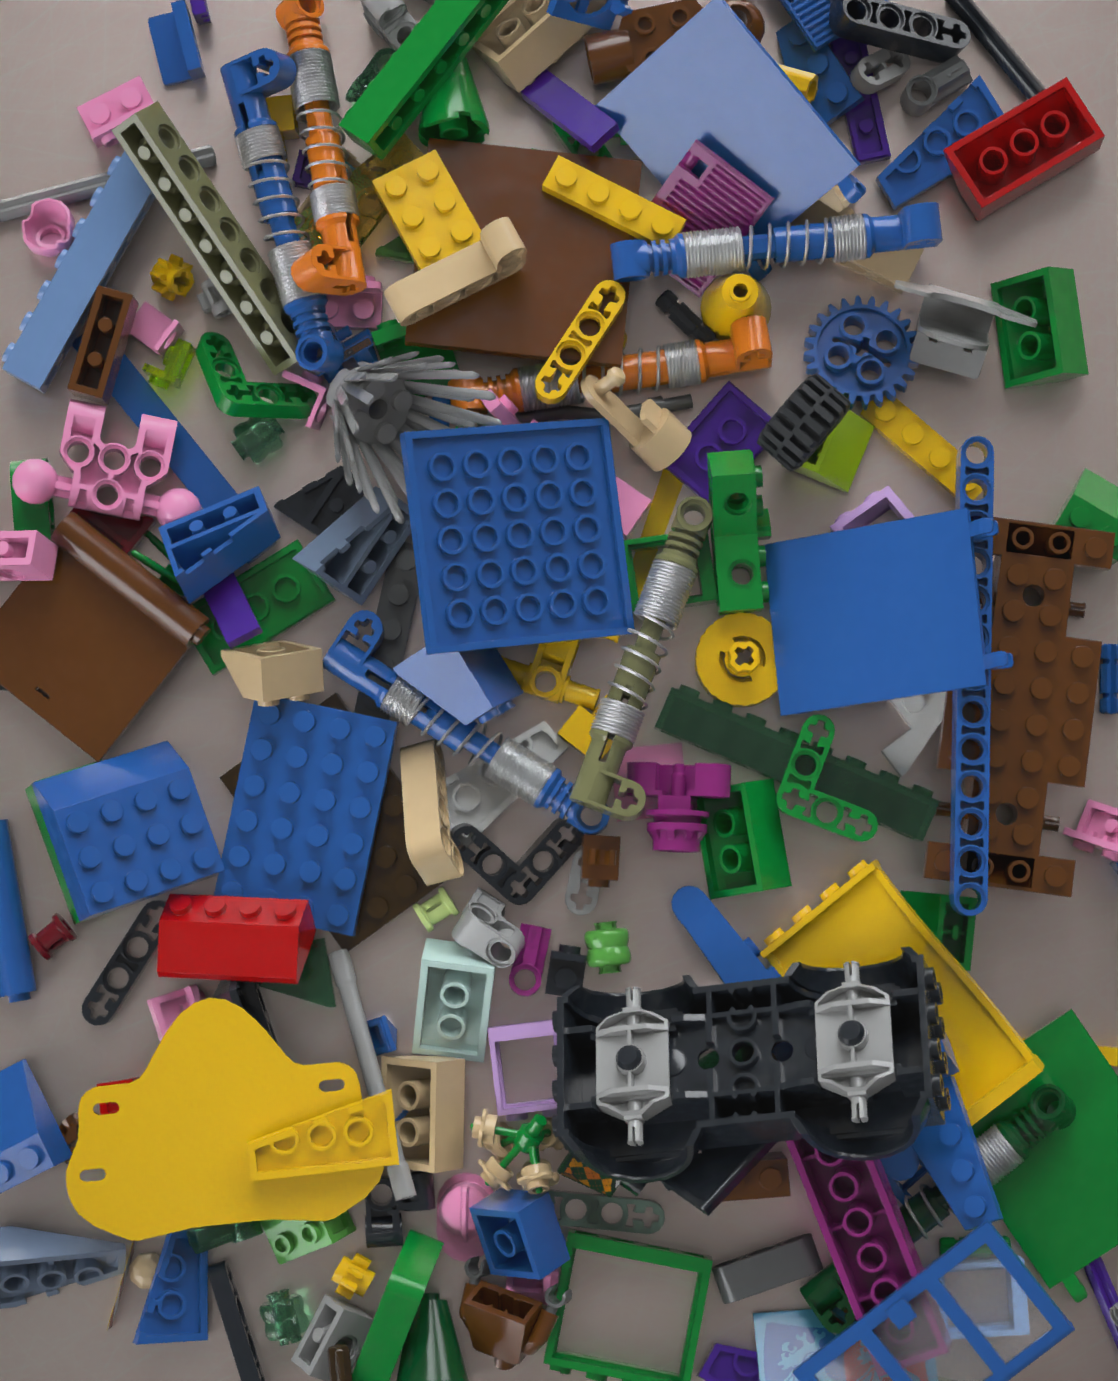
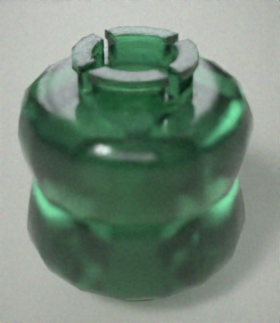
(257, 438)
(284, 1317)

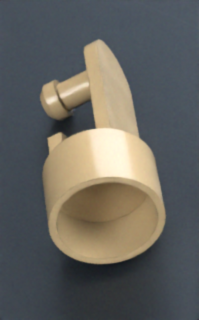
(655, 438)

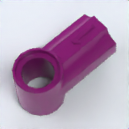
(531, 957)

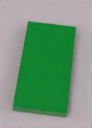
(280, 597)

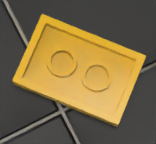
(427, 209)

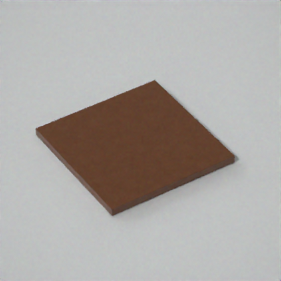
(563, 263)

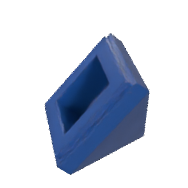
(382, 1035)

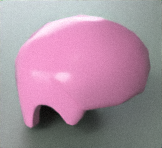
(48, 227)

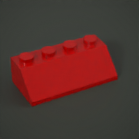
(1023, 148)
(234, 938)

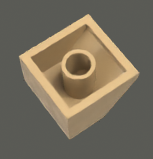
(275, 671)

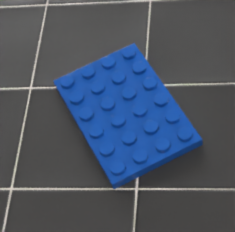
(308, 809)

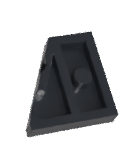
(320, 501)

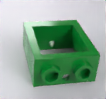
(704, 565)

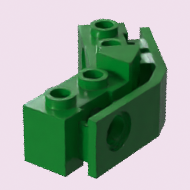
(736, 528)

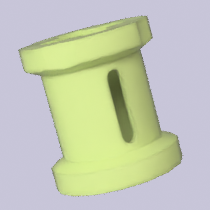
(435, 909)

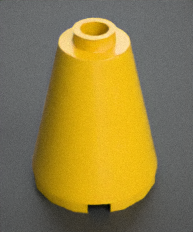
(731, 299)

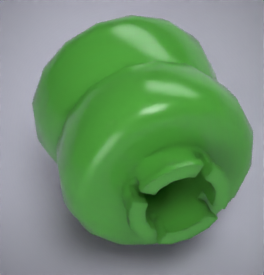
(607, 947)

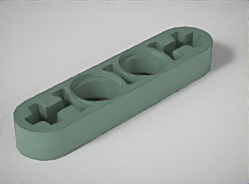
(594, 1205)

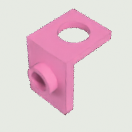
(155, 329)
(314, 383)

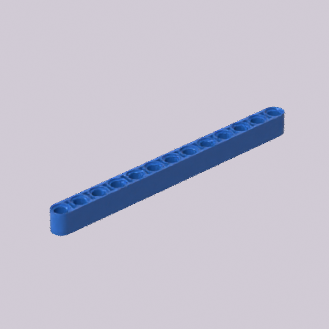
(980, 696)

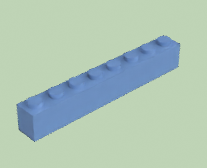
(88, 263)

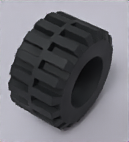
(803, 422)

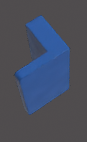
(176, 45)

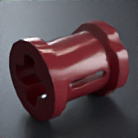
(52, 936)

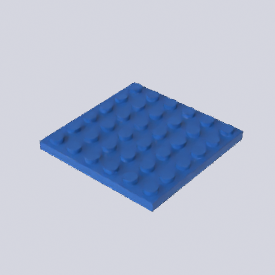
(516, 534)

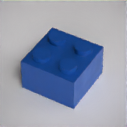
(520, 1234)

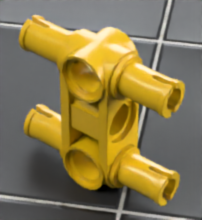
(556, 660)

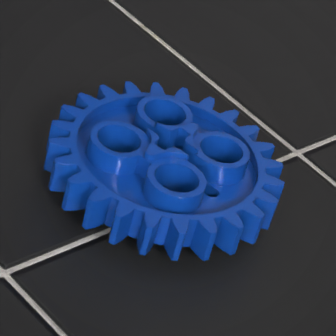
(876, 326)

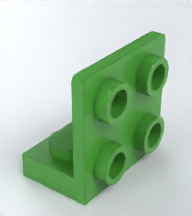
(300, 1237)

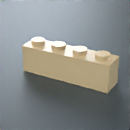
(880, 267)

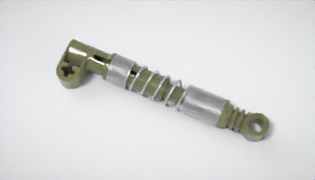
(660, 609)

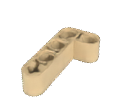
(458, 275)
(427, 813)

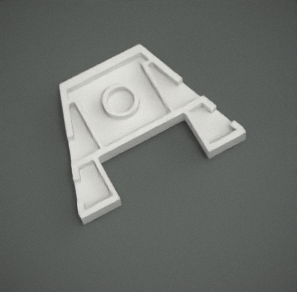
(923, 717)

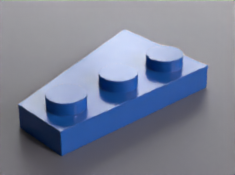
(177, 1296)

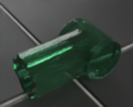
(210, 1237)

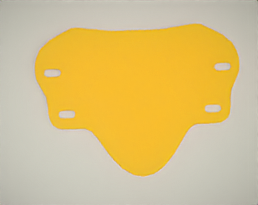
(184, 1128)

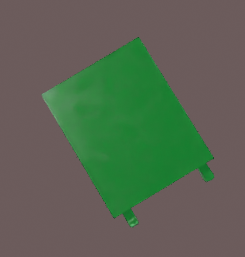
(1066, 1191)

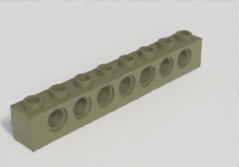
(210, 232)

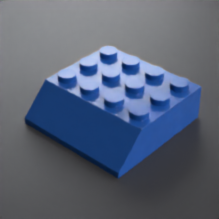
(128, 829)

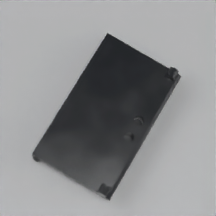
(716, 1174)

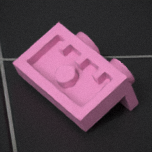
(113, 108)
(357, 310)

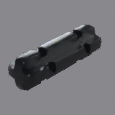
(684, 317)

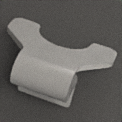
(956, 324)

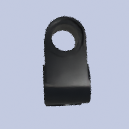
(384, 1220)

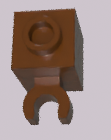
(600, 859)

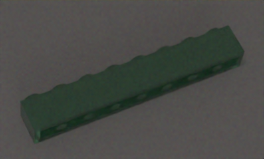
(768, 753)

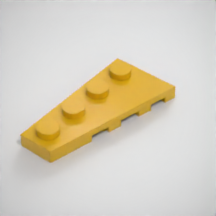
(335, 1141)

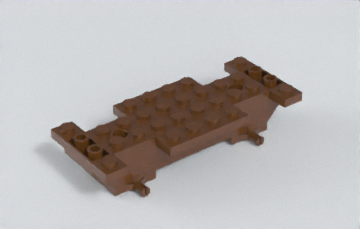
(1037, 706)

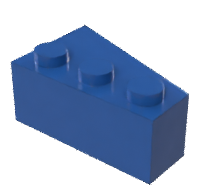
(218, 540)

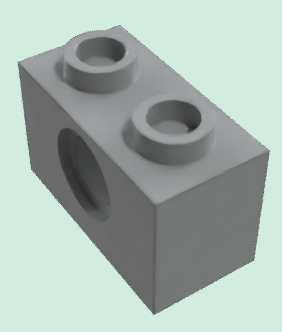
(332, 1324)

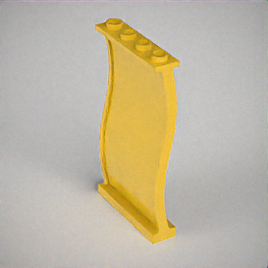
(869, 925)

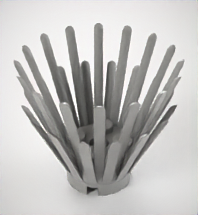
(376, 406)

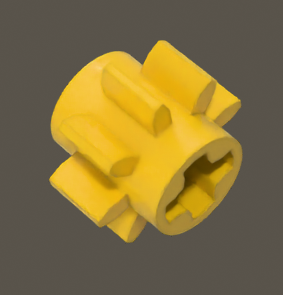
(172, 277)
(353, 1276)

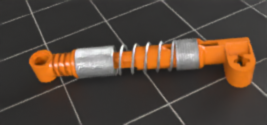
(332, 194)
(672, 365)

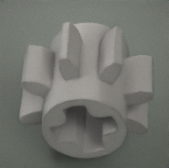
(212, 300)

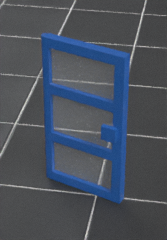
(956, 1320)

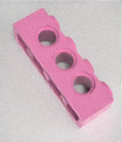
(26, 556)

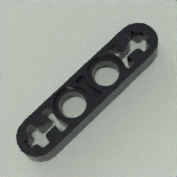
(123, 959)
(235, 1322)

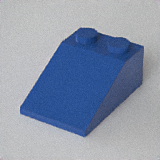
(28, 1129)

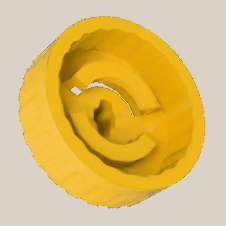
(733, 636)

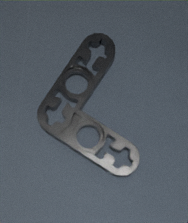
(513, 871)

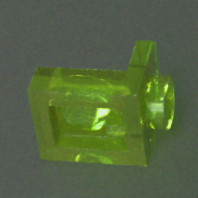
(177, 362)

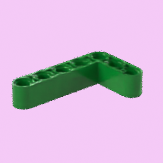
(397, 1308)

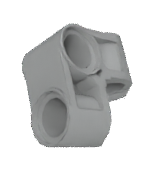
(389, 20)
(484, 927)

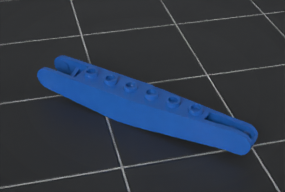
(738, 962)

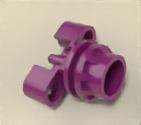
(678, 786)

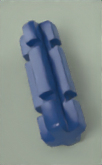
(1109, 679)

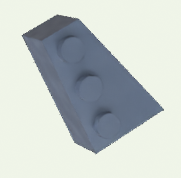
(357, 548)

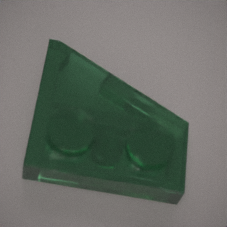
(315, 981)

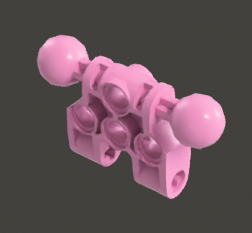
(38, 482)

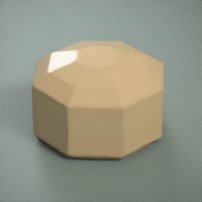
(143, 1269)

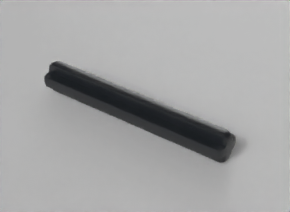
(997, 47)

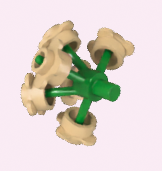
(507, 1143)

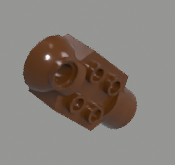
(621, 50)

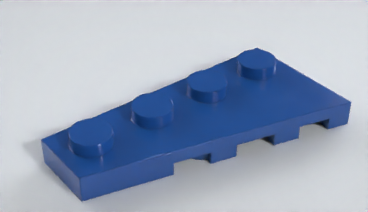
(924, 162)

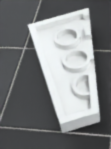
(481, 800)

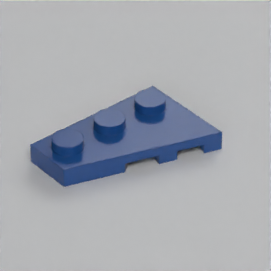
(835, 90)

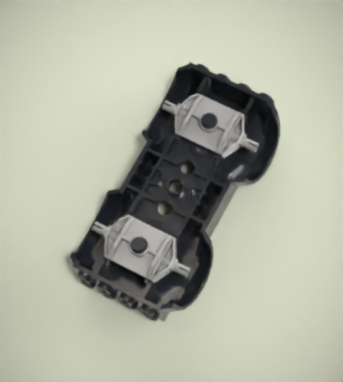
(854, 1087)

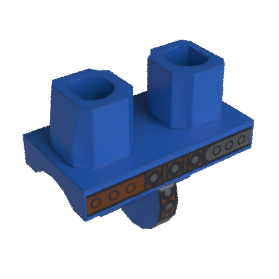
(358, 346)

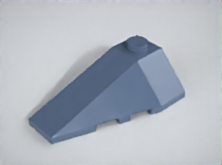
(46, 1261)

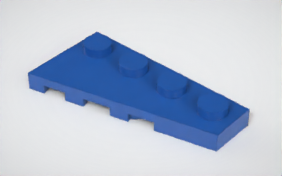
(957, 1164)

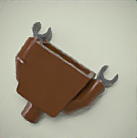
(506, 1321)

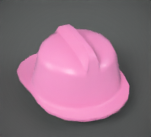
(454, 1218)

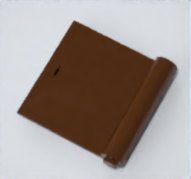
(93, 638)

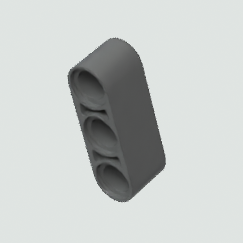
(767, 1268)

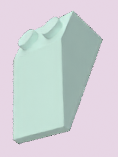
(453, 1002)

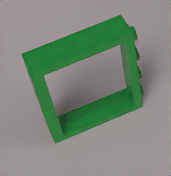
(600, 1368)

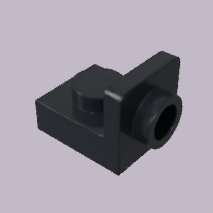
(565, 969)

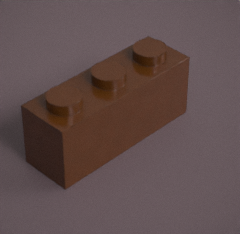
(103, 345)

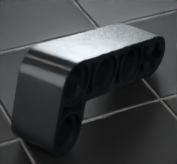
(937, 36)

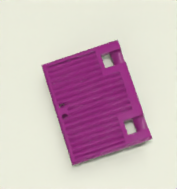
(713, 201)

